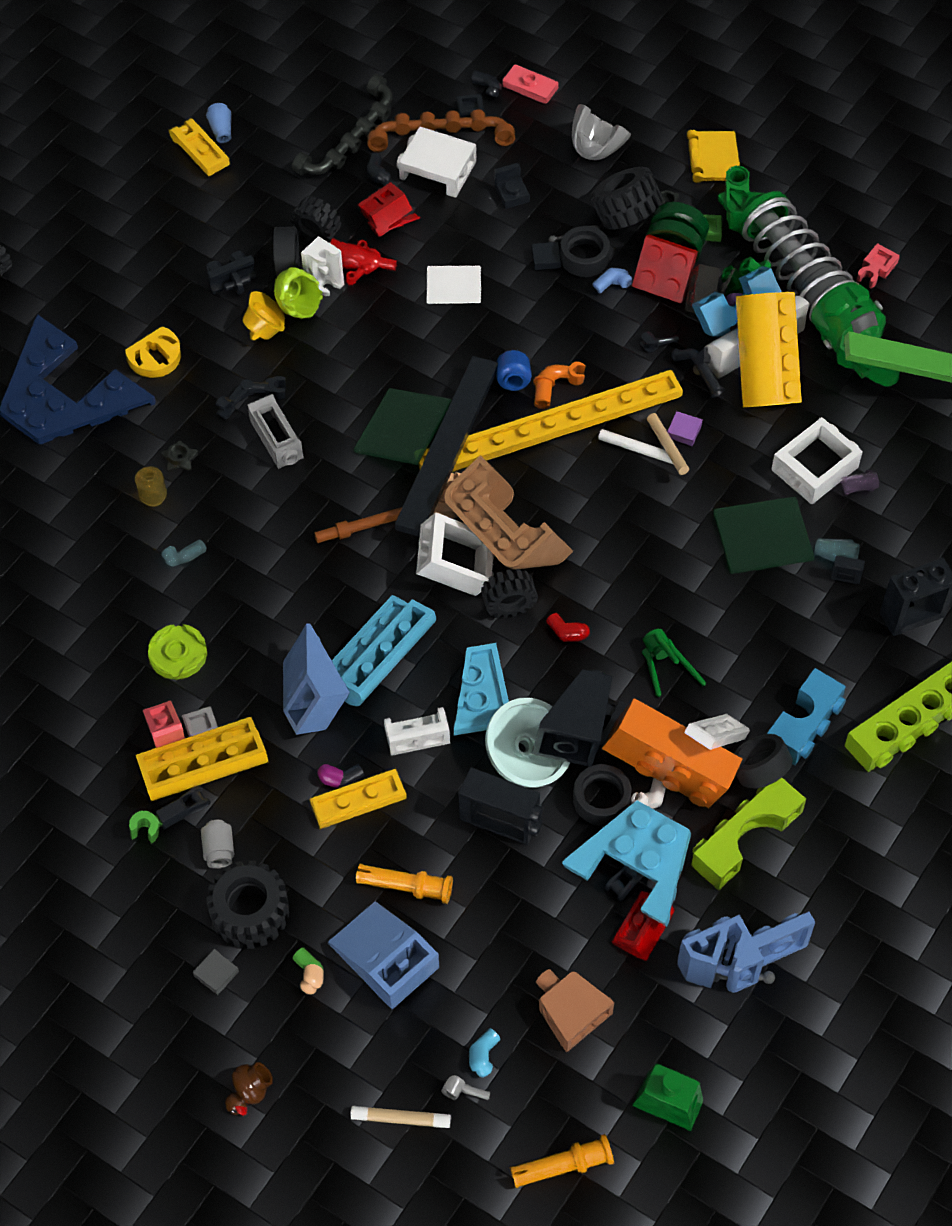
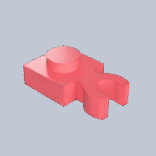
(878, 263)

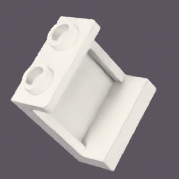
(438, 159)

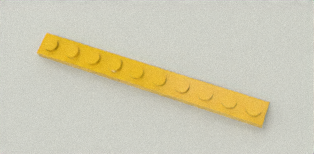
(568, 418)

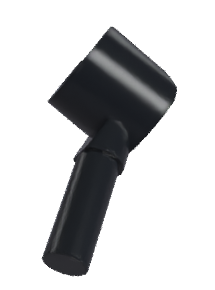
(651, 343)

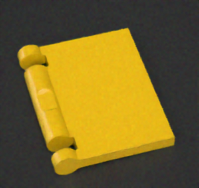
(712, 154)

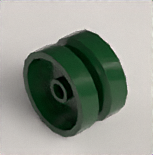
(680, 225)

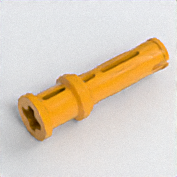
(419, 884)
(578, 1158)

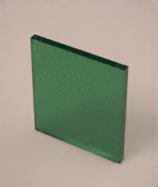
(403, 426)
(763, 535)

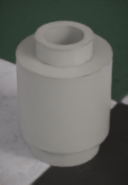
(217, 844)

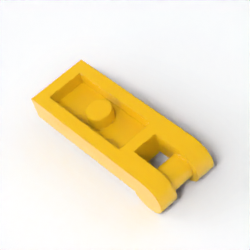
(200, 147)

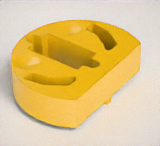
(166, 343)

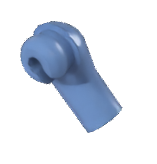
(613, 276)

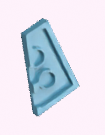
(481, 689)

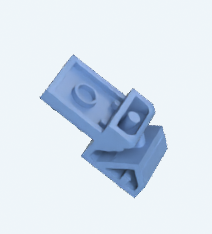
(703, 951)

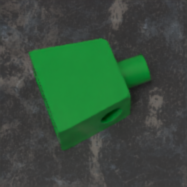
(670, 1096)

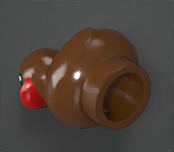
(251, 1087)

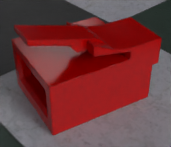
(386, 209)

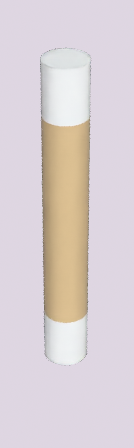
(400, 1117)

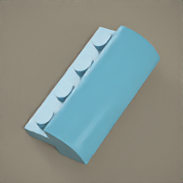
(381, 646)

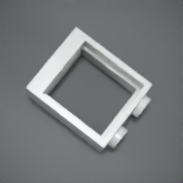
(801, 478)
(430, 555)

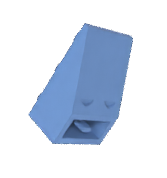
(311, 685)
(386, 953)

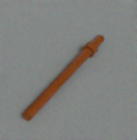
(344, 528)

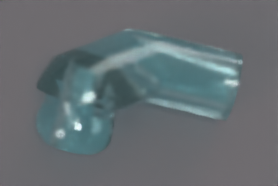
(185, 555)

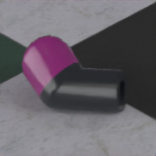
(338, 778)

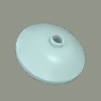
(516, 724)

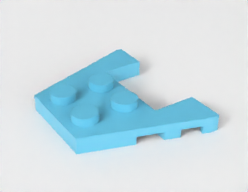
(644, 843)

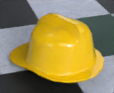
(263, 316)

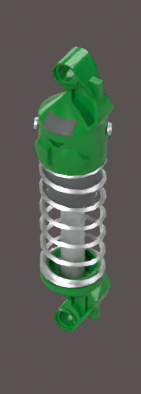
(833, 296)

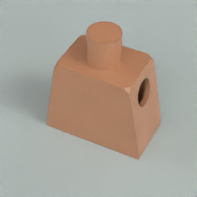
(572, 1007)

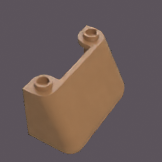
(479, 501)

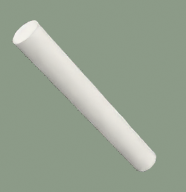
(634, 445)

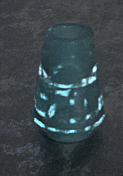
(831, 547)

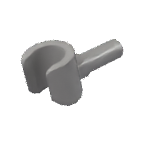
(455, 1085)

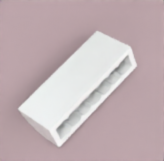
(725, 350)

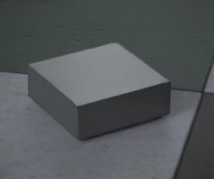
(215, 971)

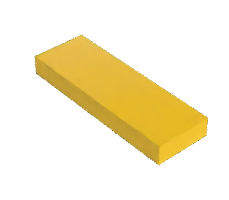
(357, 798)

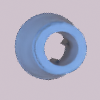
(220, 121)

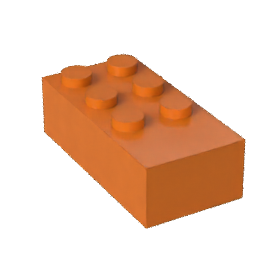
(666, 753)

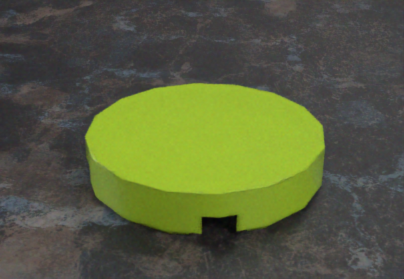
(177, 651)

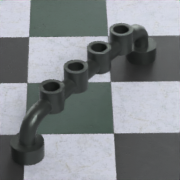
(350, 141)

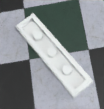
(717, 731)

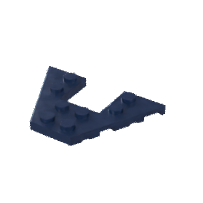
(45, 411)

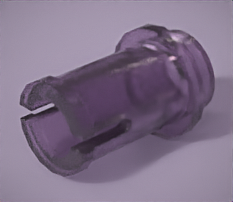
(860, 482)

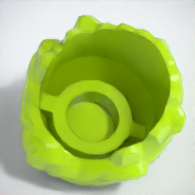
(297, 293)

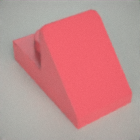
(164, 724)

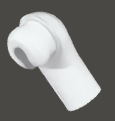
(654, 797)

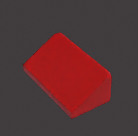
(638, 931)

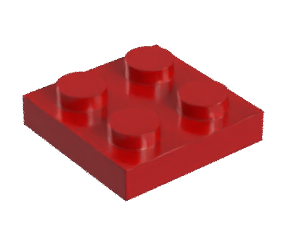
(664, 268)

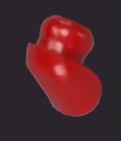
(568, 631)

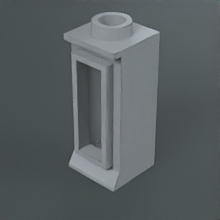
(282, 453)

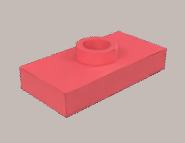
(530, 84)

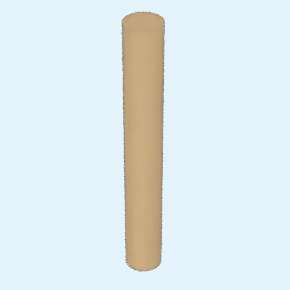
(668, 444)

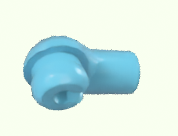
(480, 1053)

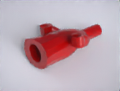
(361, 259)

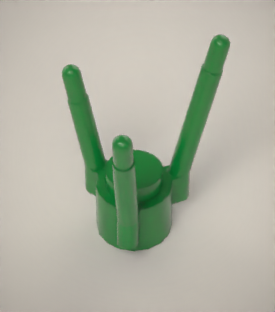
(660, 647)

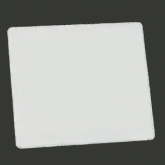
(453, 284)

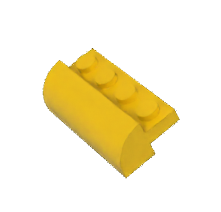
(768, 349)
(201, 758)

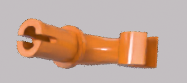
(547, 377)

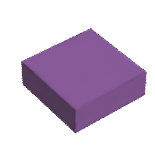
(684, 428)

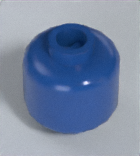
(513, 370)

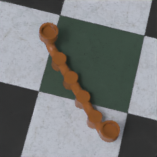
(477, 121)

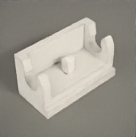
(323, 263)
(417, 733)

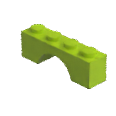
(772, 807)

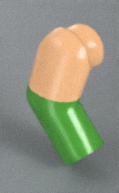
(312, 971)

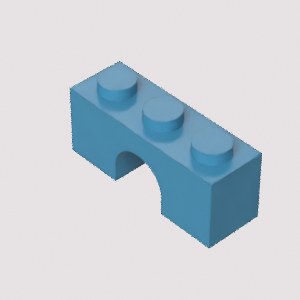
(717, 315)
(820, 698)

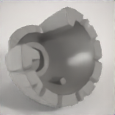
(593, 137)

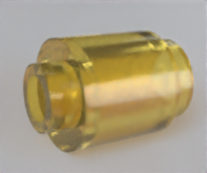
(151, 486)

